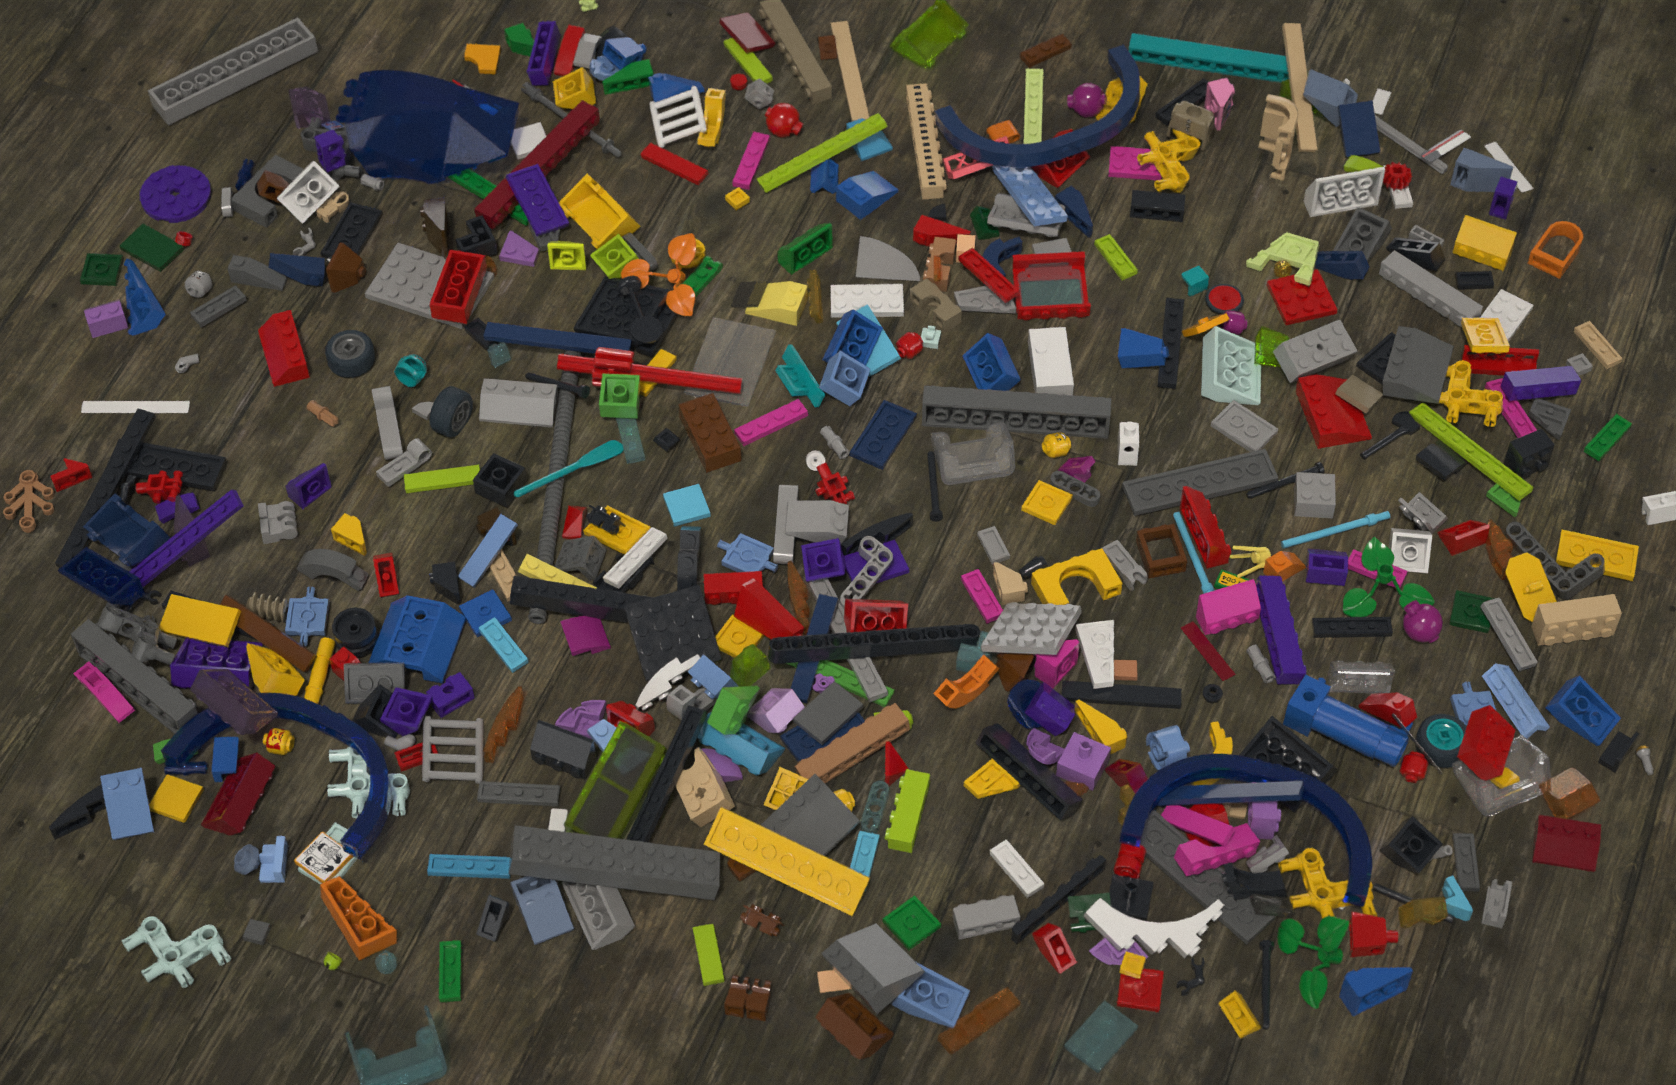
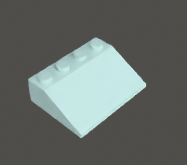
(1230, 368)

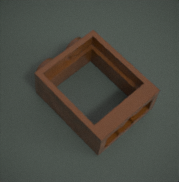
(1161, 566)

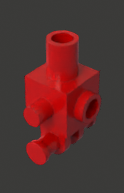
(832, 485)
(161, 487)

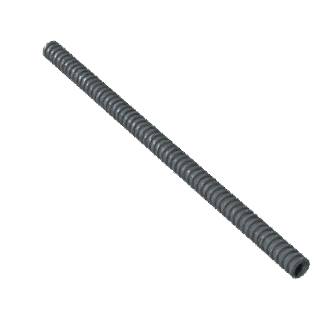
(554, 489)

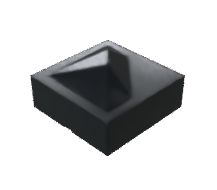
(666, 439)

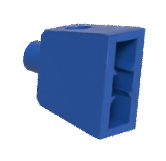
(623, 51)

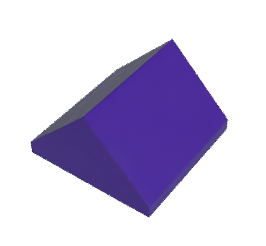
(823, 560)
(405, 710)

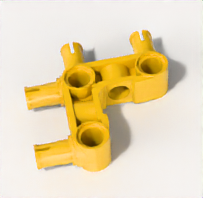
(1167, 157)
(1463, 399)
(1318, 885)

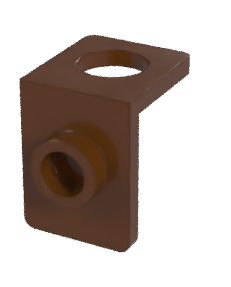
(827, 47)

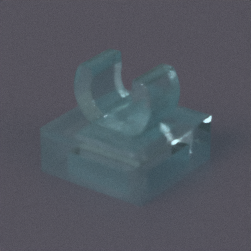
(498, 354)

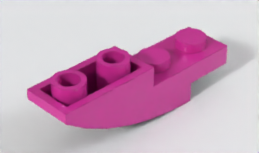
(104, 691)

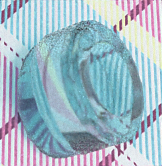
(386, 962)

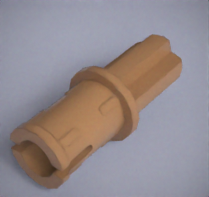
(322, 413)

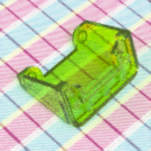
(930, 34)

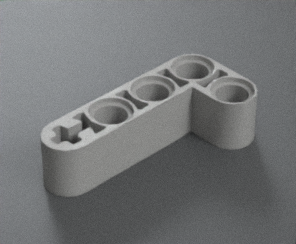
(387, 422)
(874, 564)

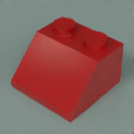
(629, 714)

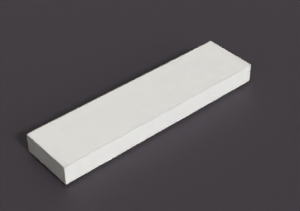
(635, 557)

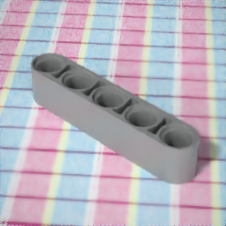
(784, 543)

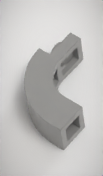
(681, 697)

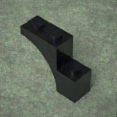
(688, 557)
(1244, 883)

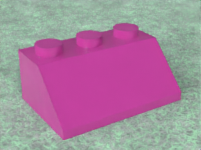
(1228, 607)

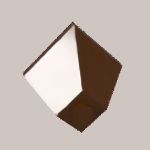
(344, 269)
(1012, 668)

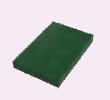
(151, 247)

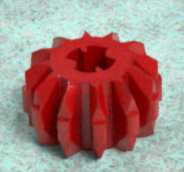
(1397, 176)

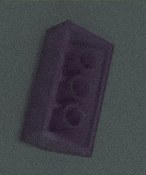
(232, 700)

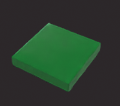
(911, 922)

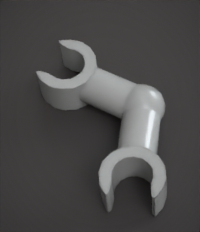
(310, 244)

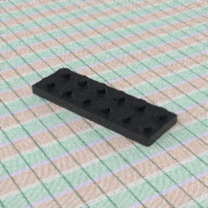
(198, 468)

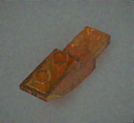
(1498, 549)

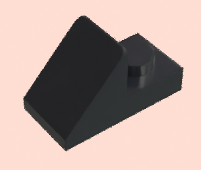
(492, 919)

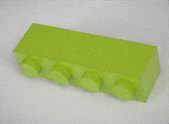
(908, 811)

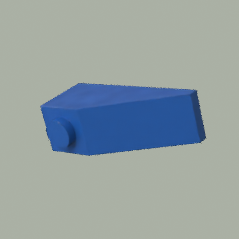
(665, 86)

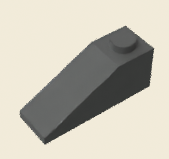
(253, 273)

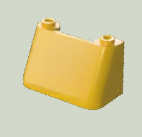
(597, 212)

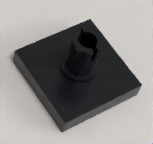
(1131, 896)

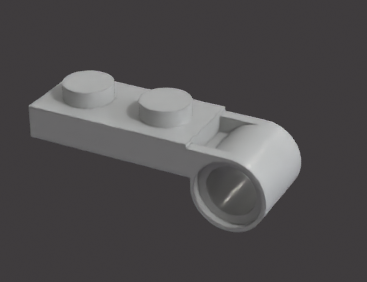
(416, 454)

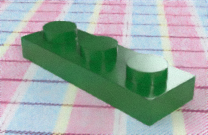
(1607, 437)
(450, 971)

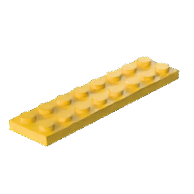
(787, 861)

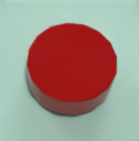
(738, 81)

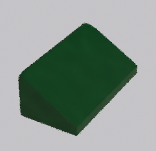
(979, 219)

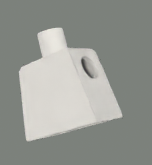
(1128, 436)

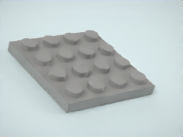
(1031, 628)

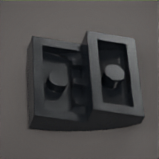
(1441, 460)

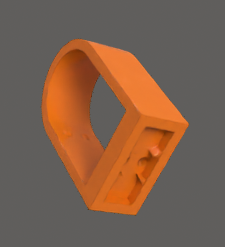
(1552, 264)

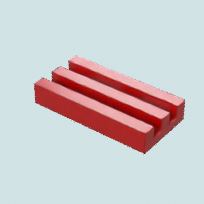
(414, 759)

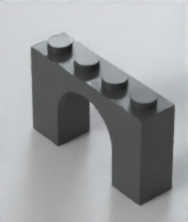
(247, 199)

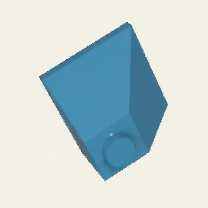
(871, 146)

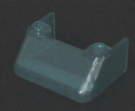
(407, 1067)

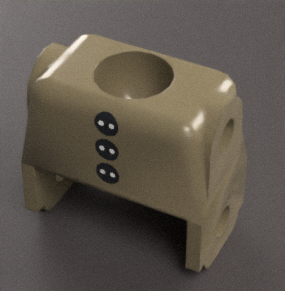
(1192, 121)

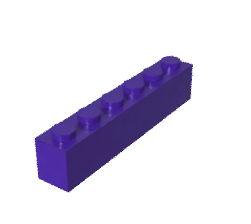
(1280, 630)

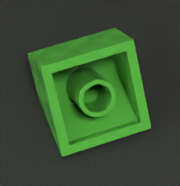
(619, 396)

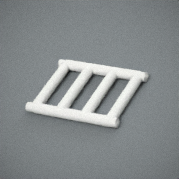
(659, 129)

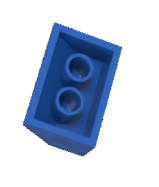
(854, 336)
(991, 364)

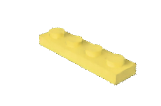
(540, 570)

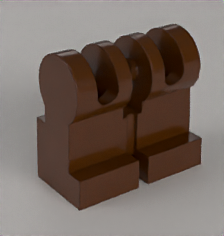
(755, 1003)

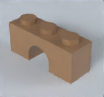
(946, 249)

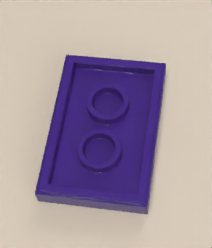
(898, 565)

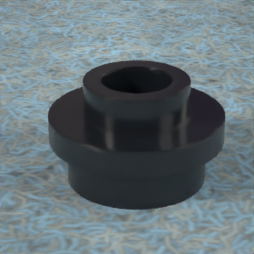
(1212, 698)

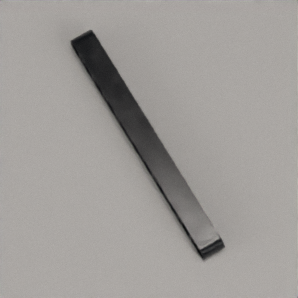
(871, 643)

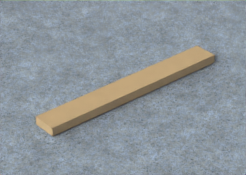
(849, 71)
(1298, 77)

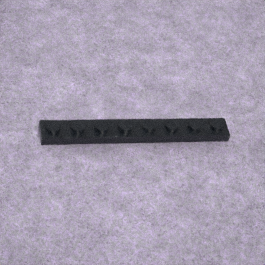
(667, 775)

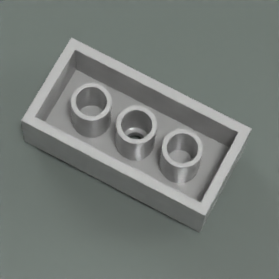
(1315, 351)

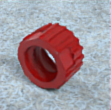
(183, 238)

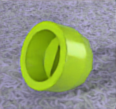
(332, 960)

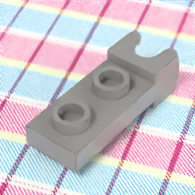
(1125, 564)

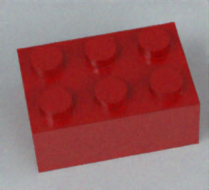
(1486, 743)

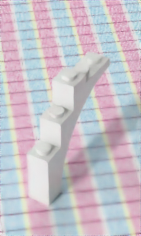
(1151, 935)

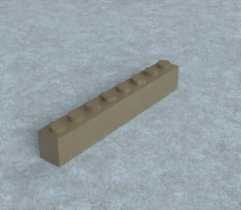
(795, 51)

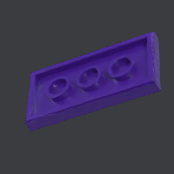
(537, 200)

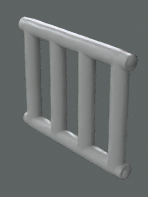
(428, 757)

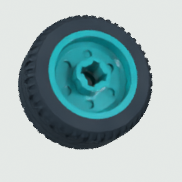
(1441, 739)

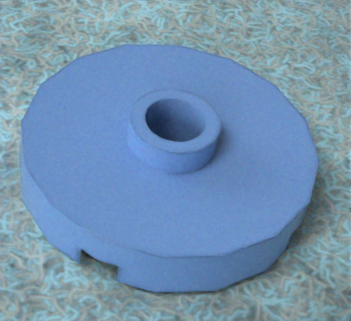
(602, 68)

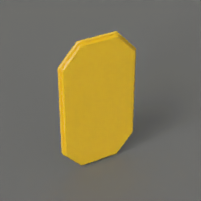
(1529, 584)

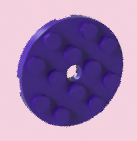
(187, 181)

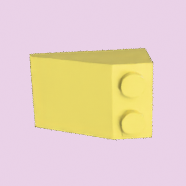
(782, 302)

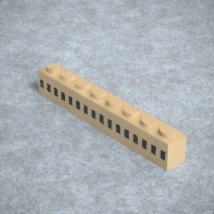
(925, 142)

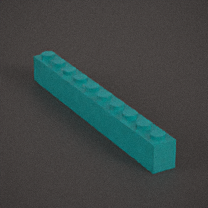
(1208, 58)

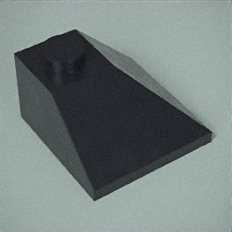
(371, 711)

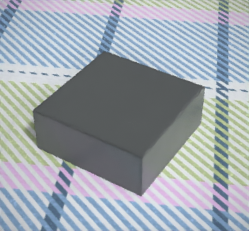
(256, 932)

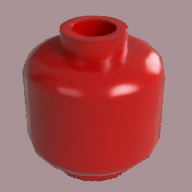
(909, 345)
(1414, 767)

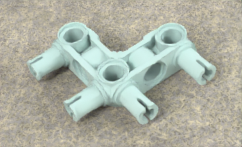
(359, 778)
(186, 951)

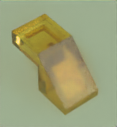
(1126, 797)
(1427, 910)

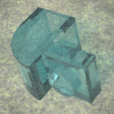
(969, 655)

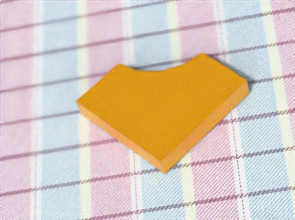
(484, 56)

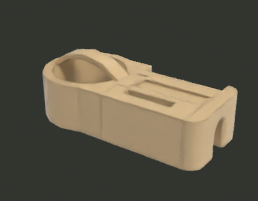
(331, 207)

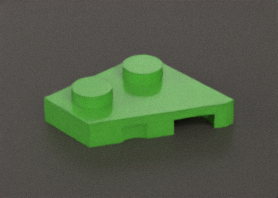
(1504, 499)

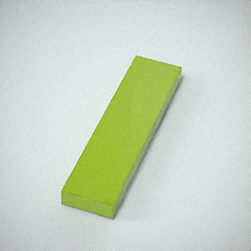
(748, 62)
(440, 478)

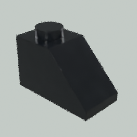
(446, 581)

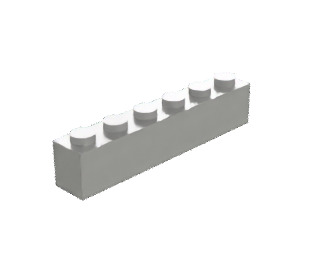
(1429, 288)

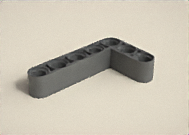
(1550, 565)

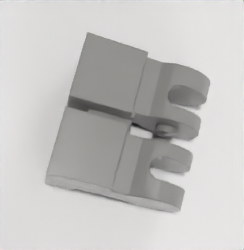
(277, 521)

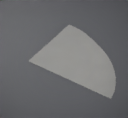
(883, 262)

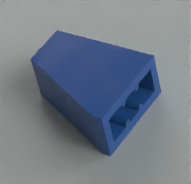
(1141, 350)

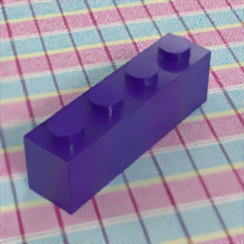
(543, 53)
(1540, 383)

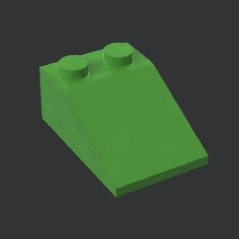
(732, 708)

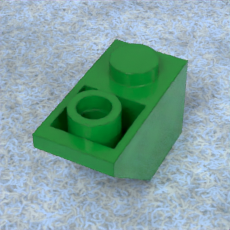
(519, 39)

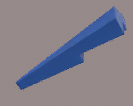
(143, 305)

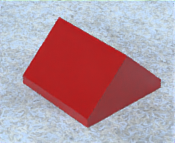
(1464, 536)

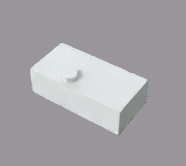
(1050, 361)

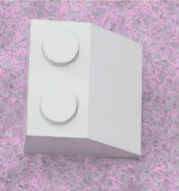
(1411, 549)

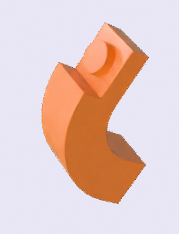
(971, 685)

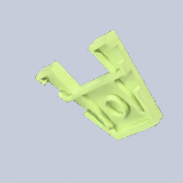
(1294, 249)

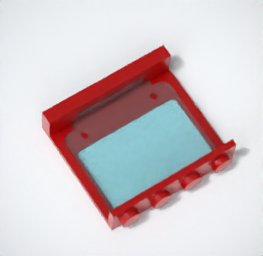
(1050, 285)

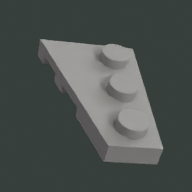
(982, 300)

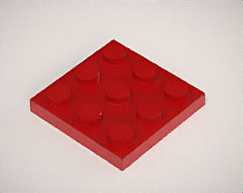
(1300, 301)

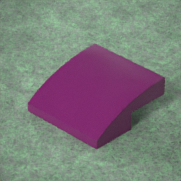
(584, 635)

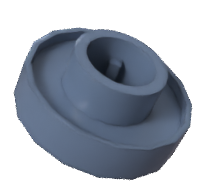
(246, 859)

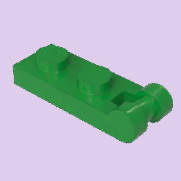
(702, 275)

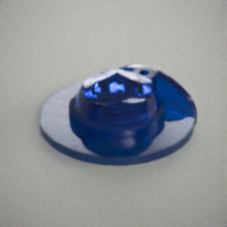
(1020, 698)

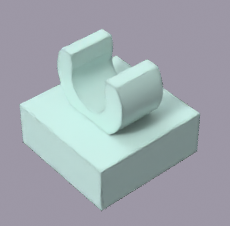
(931, 337)

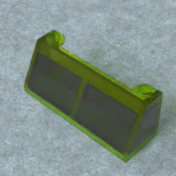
(616, 784)

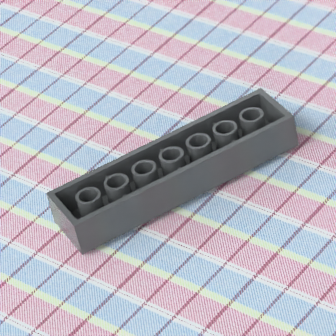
(133, 677)

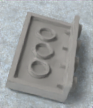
(1009, 214)

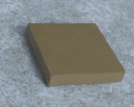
(1359, 394)

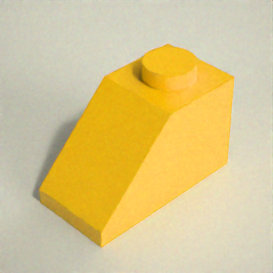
(349, 533)

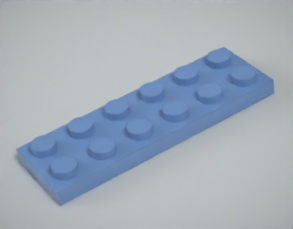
(1030, 195)

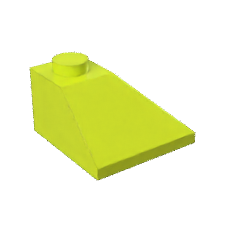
(566, 255)

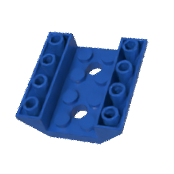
(431, 637)

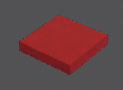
(1142, 992)

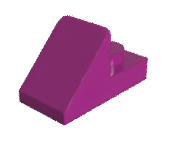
(1078, 467)

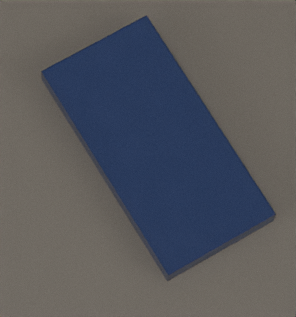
(883, 434)
(803, 745)

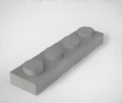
(1509, 634)

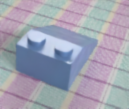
(127, 803)
(933, 998)

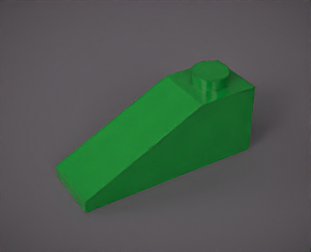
(629, 78)

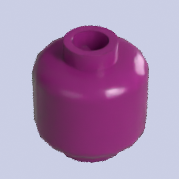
(1235, 323)

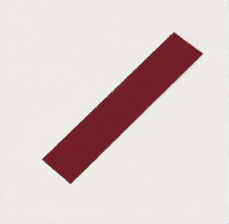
(1208, 651)

